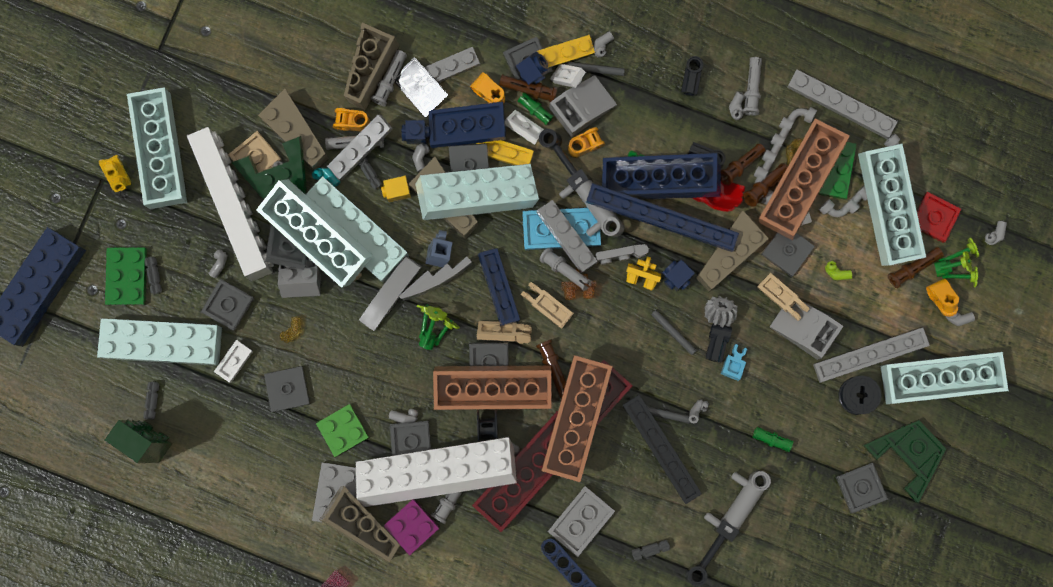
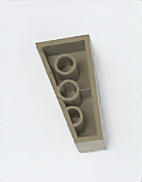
(369, 65)
(288, 123)
(462, 224)

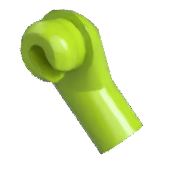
(835, 273)

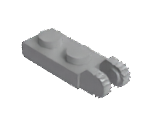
(622, 254)

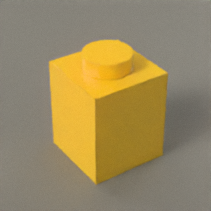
(396, 189)

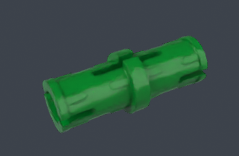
(535, 108)
(772, 439)

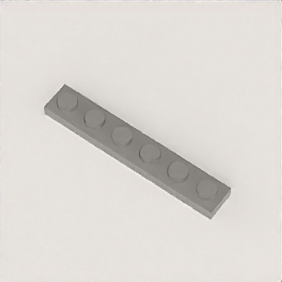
(842, 104)
(871, 355)

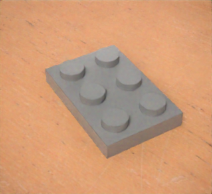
(330, 480)
(581, 521)

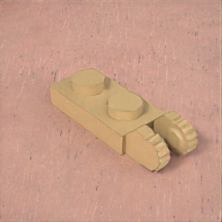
(782, 295)
(548, 306)
(512, 332)

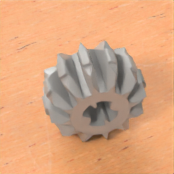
(720, 311)

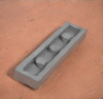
(360, 147)
(566, 236)

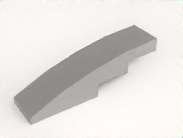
(429, 283)
(390, 293)

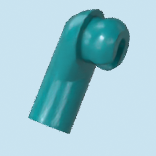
(327, 174)

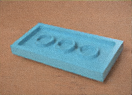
(539, 236)

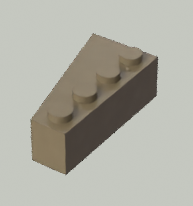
(723, 261)
(353, 521)

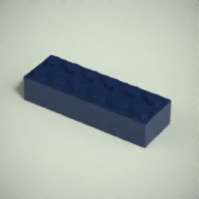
(664, 176)
(36, 285)

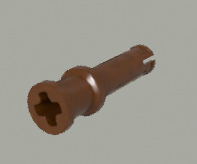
(538, 88)
(736, 168)
(761, 189)
(908, 272)
(551, 358)

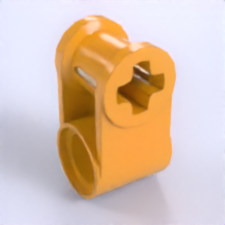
(486, 88)
(347, 120)
(588, 141)
(944, 297)

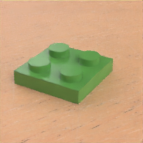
(342, 430)

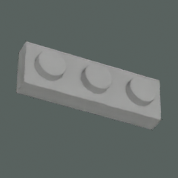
(453, 65)

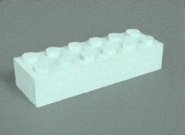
(157, 148)
(476, 191)
(892, 205)
(314, 233)
(385, 250)
(159, 342)
(944, 378)

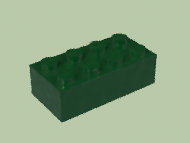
(138, 441)

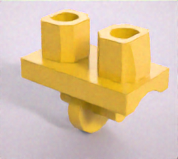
(115, 173)
(635, 271)

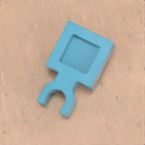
(734, 366)

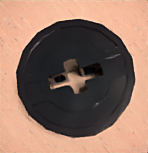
(857, 405)
(487, 427)

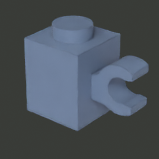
(439, 250)

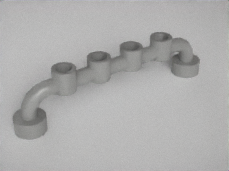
(777, 141)
(852, 204)

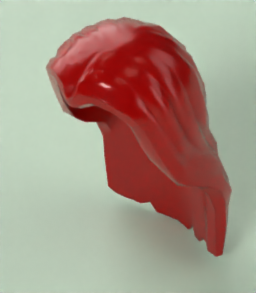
(730, 198)

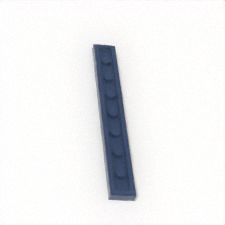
(662, 217)

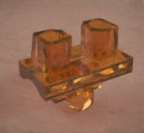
(570, 287)

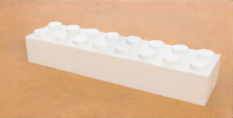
(230, 203)
(435, 472)

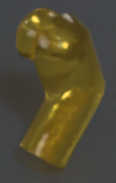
(792, 148)
(293, 332)

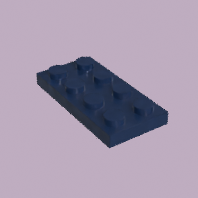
(467, 125)

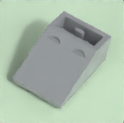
(582, 105)
(299, 282)
(811, 333)

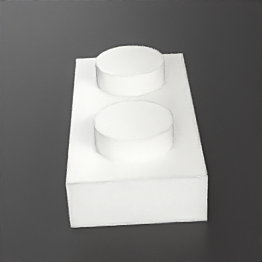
(567, 75)
(523, 126)
(233, 361)

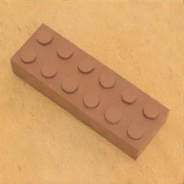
(803, 179)
(492, 387)
(576, 418)

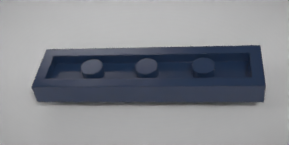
(498, 287)

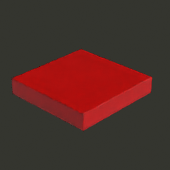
(936, 217)

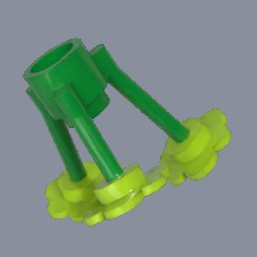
(943, 267)
(427, 337)

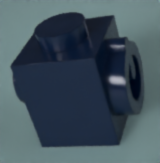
(533, 68)
(415, 132)
(677, 275)

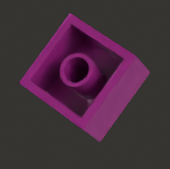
(411, 526)

